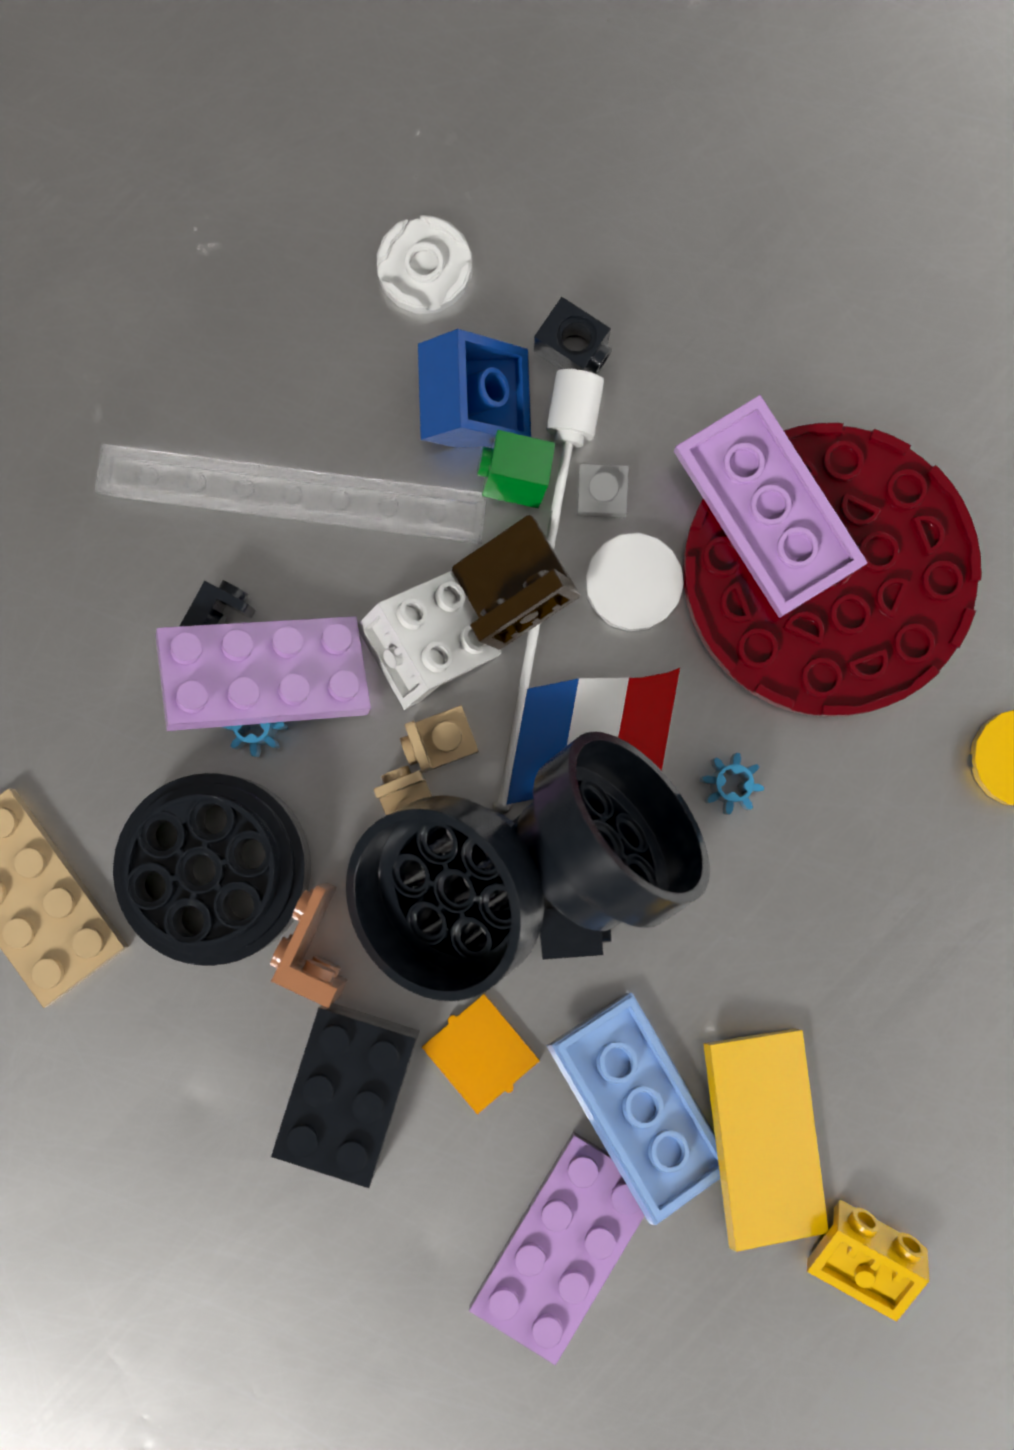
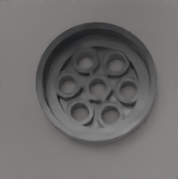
(612, 836)
(274, 885)
(398, 903)

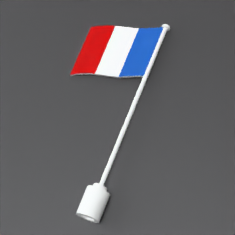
(559, 712)

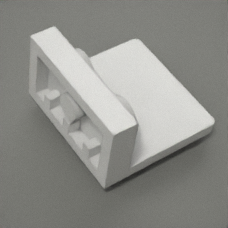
(424, 638)

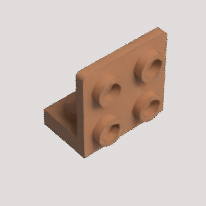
(312, 978)

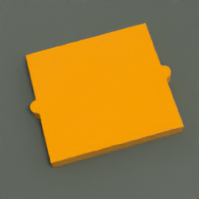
(480, 1053)

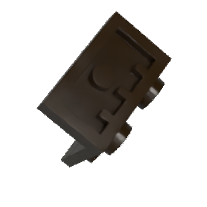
(514, 583)

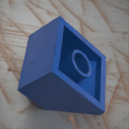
(472, 389)

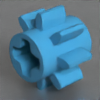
(254, 740)
(745, 787)

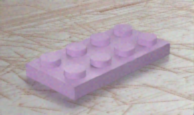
(769, 506)
(261, 672)
(560, 1251)

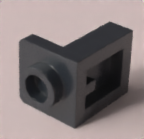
(211, 602)

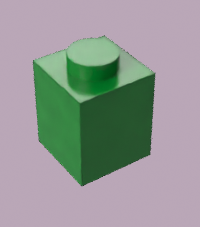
(516, 468)

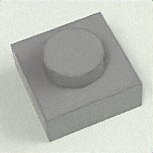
(603, 490)

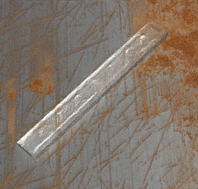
(291, 493)

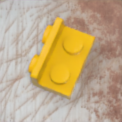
(870, 1261)

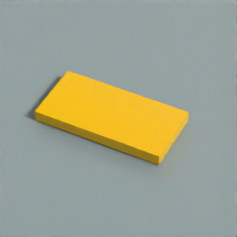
(765, 1139)

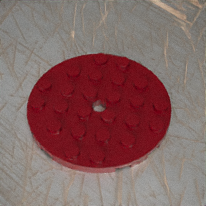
(876, 629)

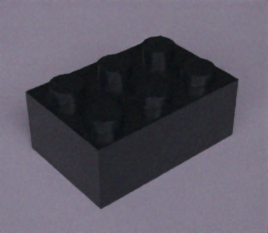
(345, 1094)

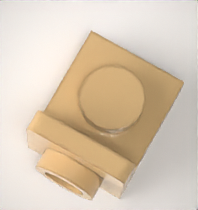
(439, 740)
(401, 788)

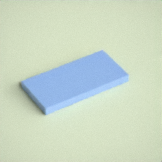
(639, 1107)

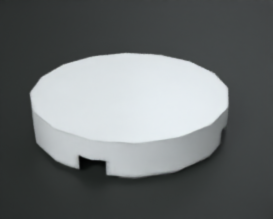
(424, 264)
(634, 581)

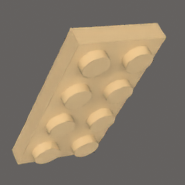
(47, 915)

